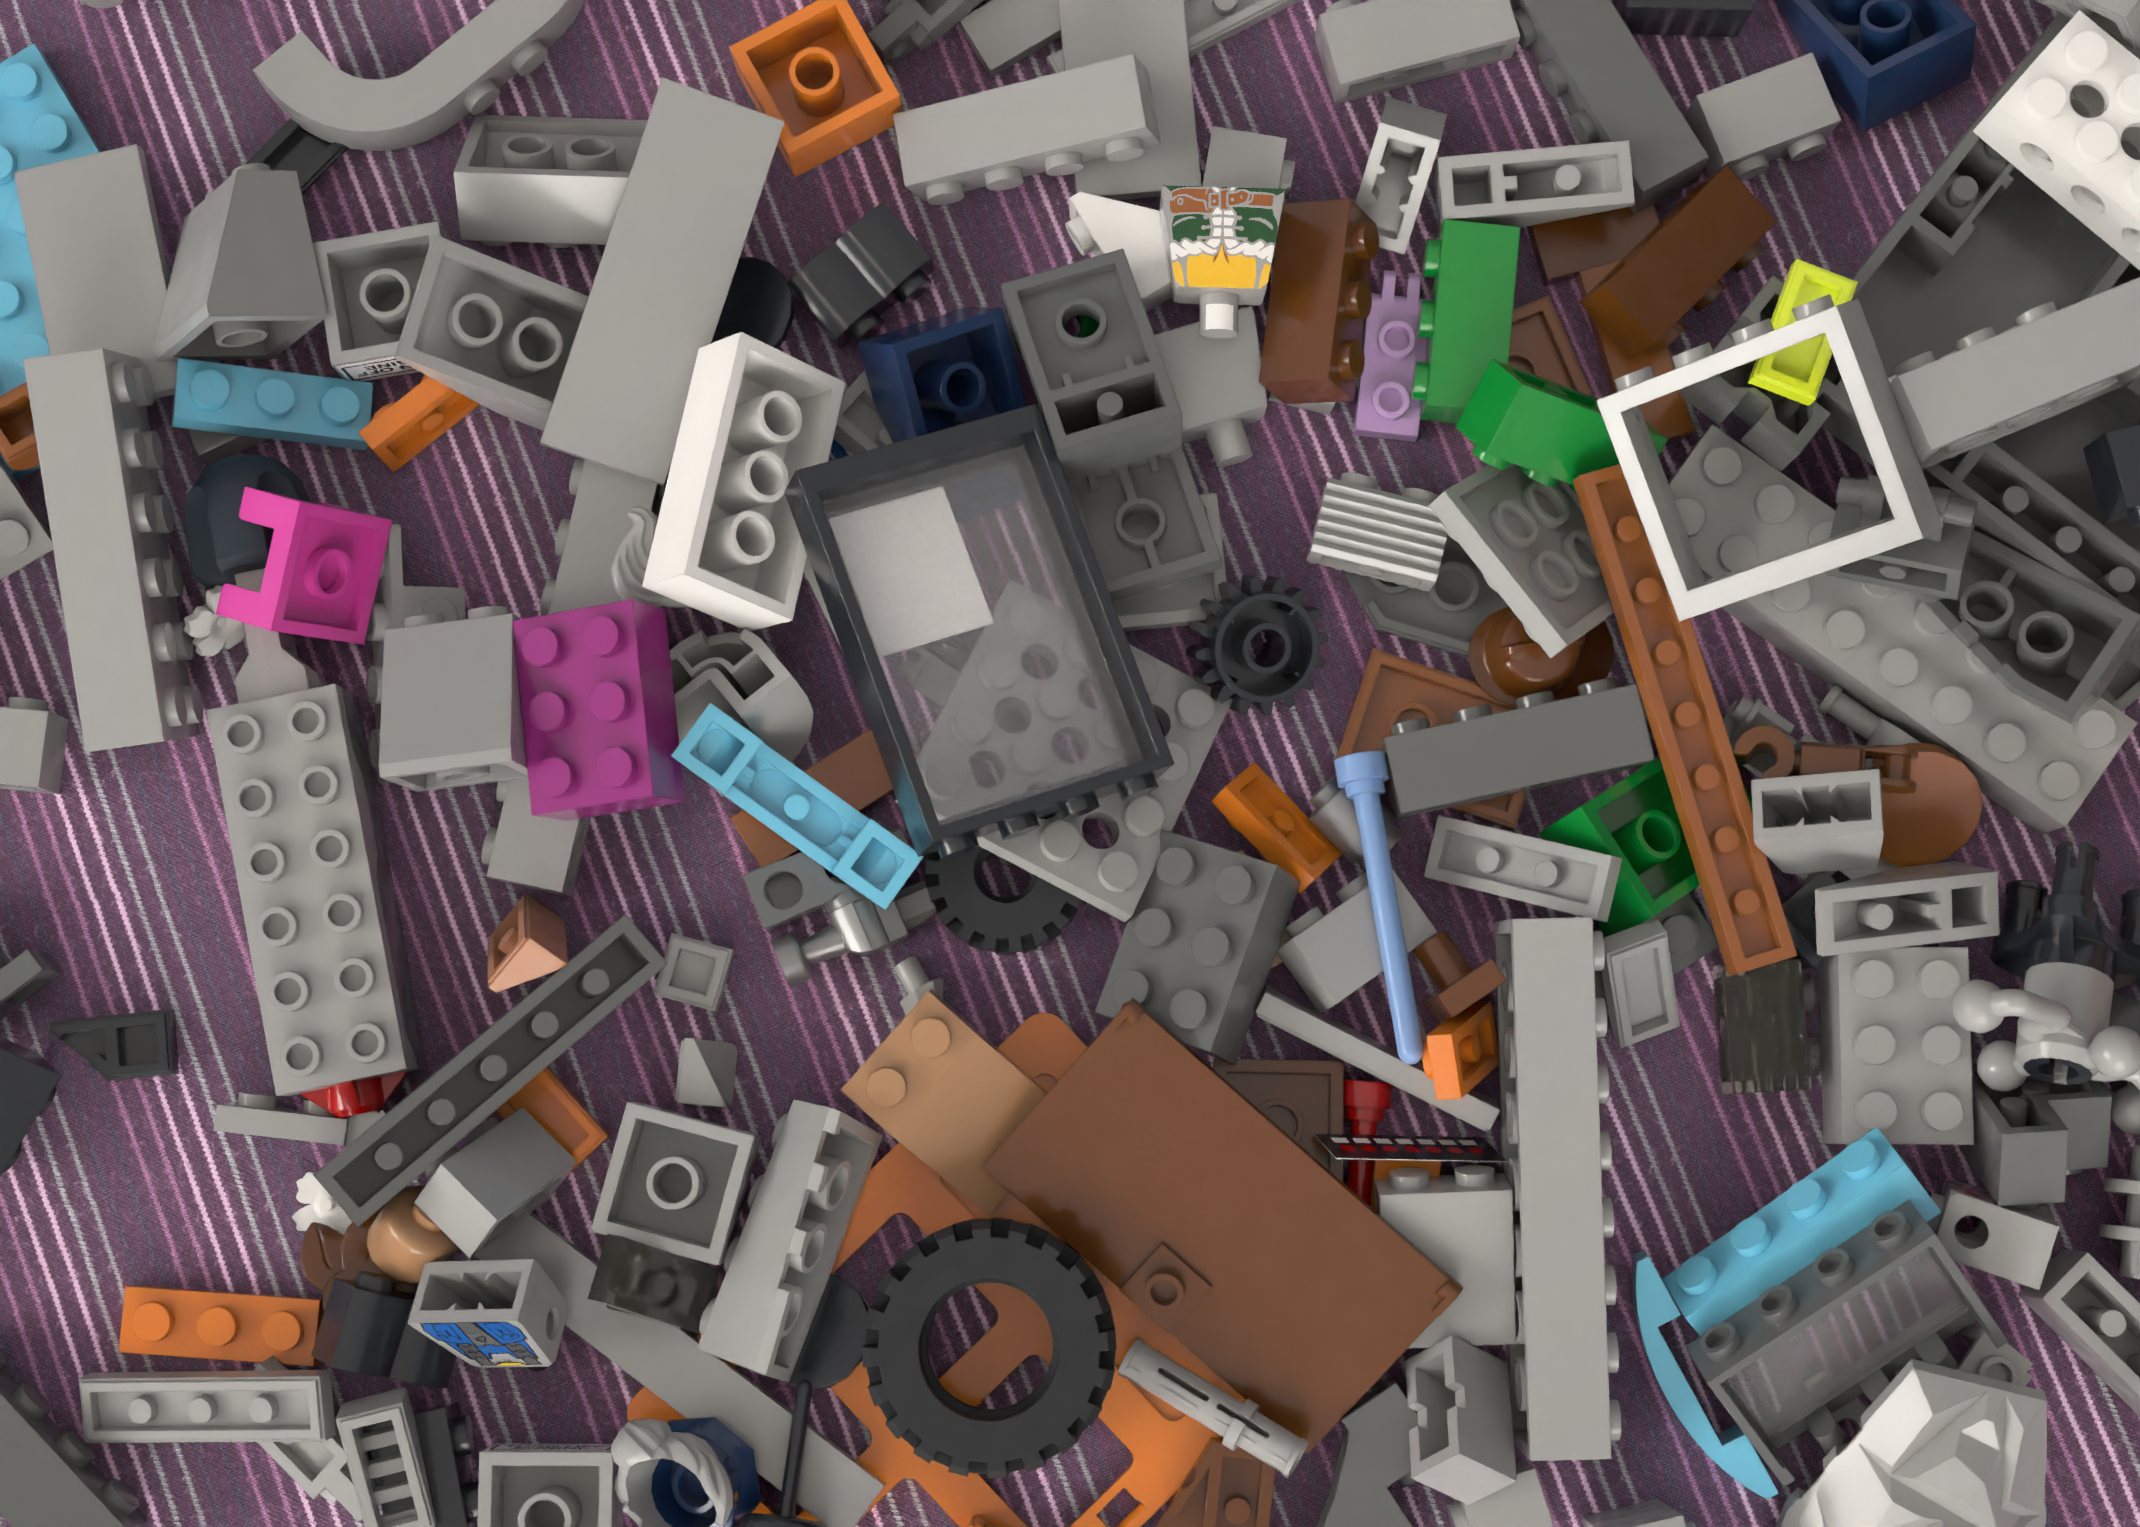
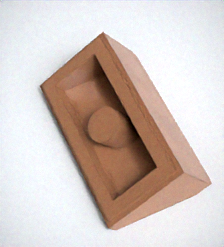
(526, 945)

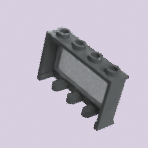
(1838, 1333)

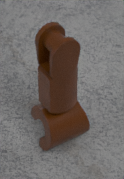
(1826, 757)

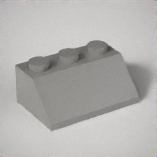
(543, 178)

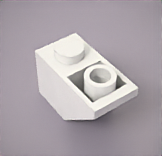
(1110, 225)

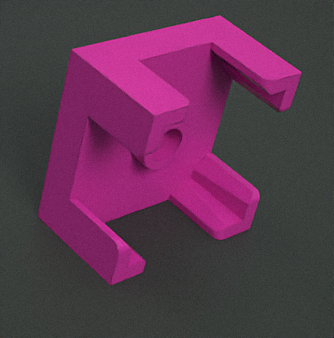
(317, 569)

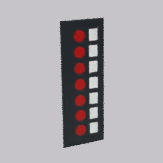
(1409, 1148)

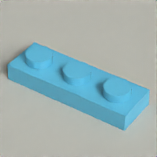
(271, 404)

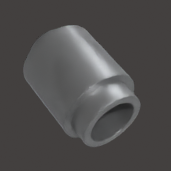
(1338, 821)

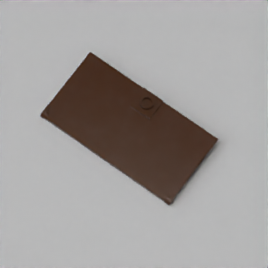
(1221, 1226)

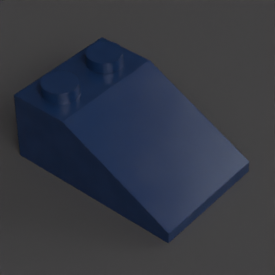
(1884, 52)
(942, 372)

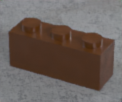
(1680, 264)
(1318, 302)

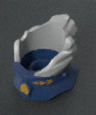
(684, 1473)

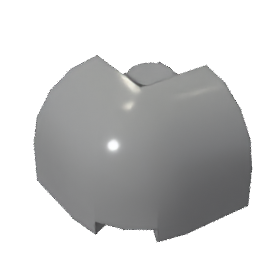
(745, 683)

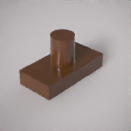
(1456, 980)

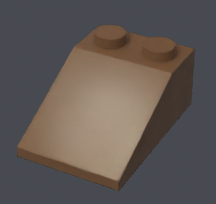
(946, 1096)

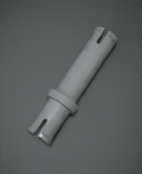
(1214, 1408)

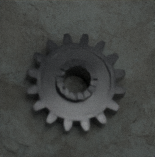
(1289, 649)

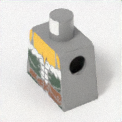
(1219, 249)

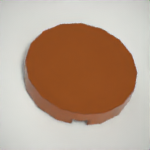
(1936, 817)

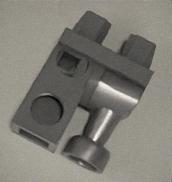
(858, 925)

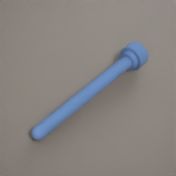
(1363, 780)

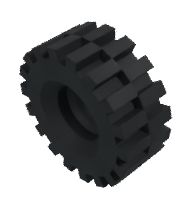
(994, 921)

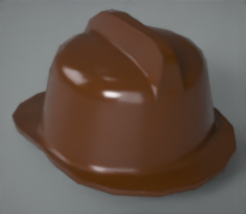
(1514, 665)

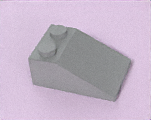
(490, 331)

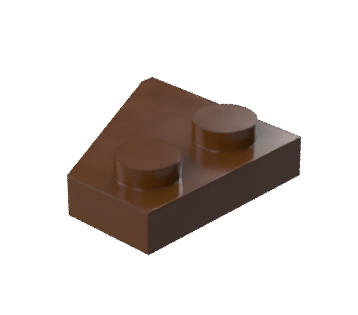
(1222, 1491)

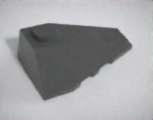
(2037, 628)

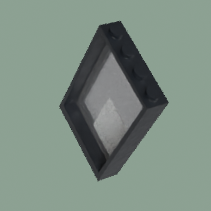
(978, 630)

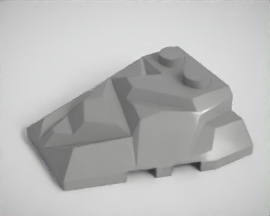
(1935, 1455)

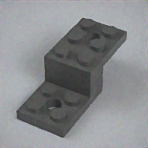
(1113, 421)

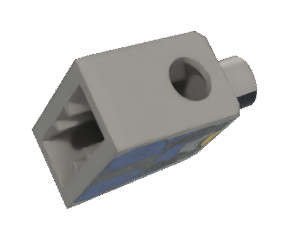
(510, 1315)

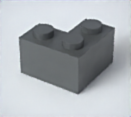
(2037, 1137)

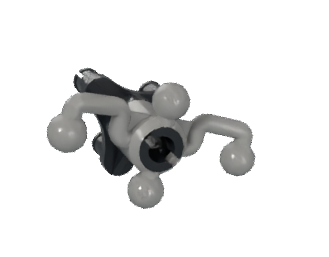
(2068, 989)

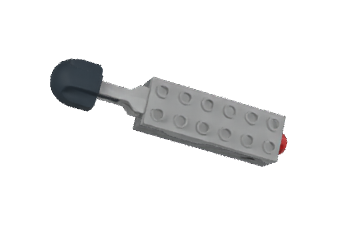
(304, 836)

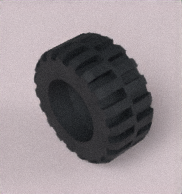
(970, 1436)

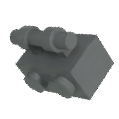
(1923, 566)

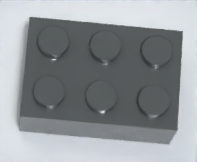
(1201, 943)

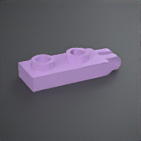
(1390, 354)

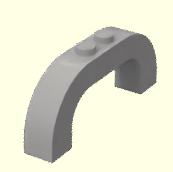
(430, 97)

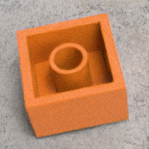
(818, 79)

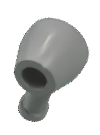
(1862, 721)

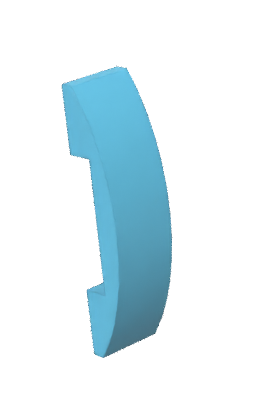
(796, 806)
(1727, 1449)

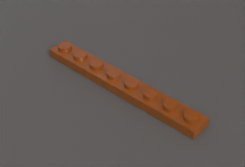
(1686, 731)

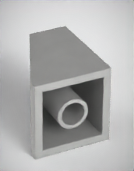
(242, 272)
(451, 702)

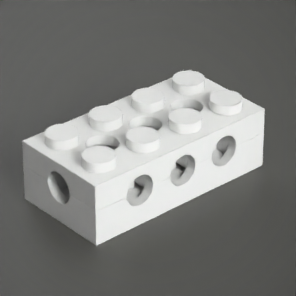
(2077, 130)

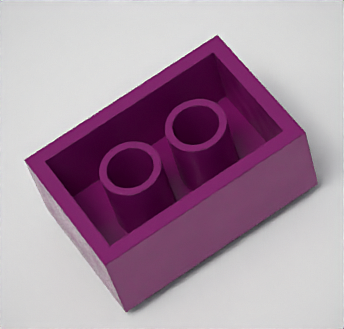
(598, 710)

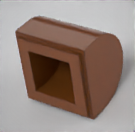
(17, 429)

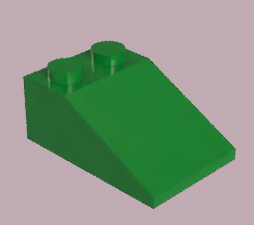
(1641, 826)

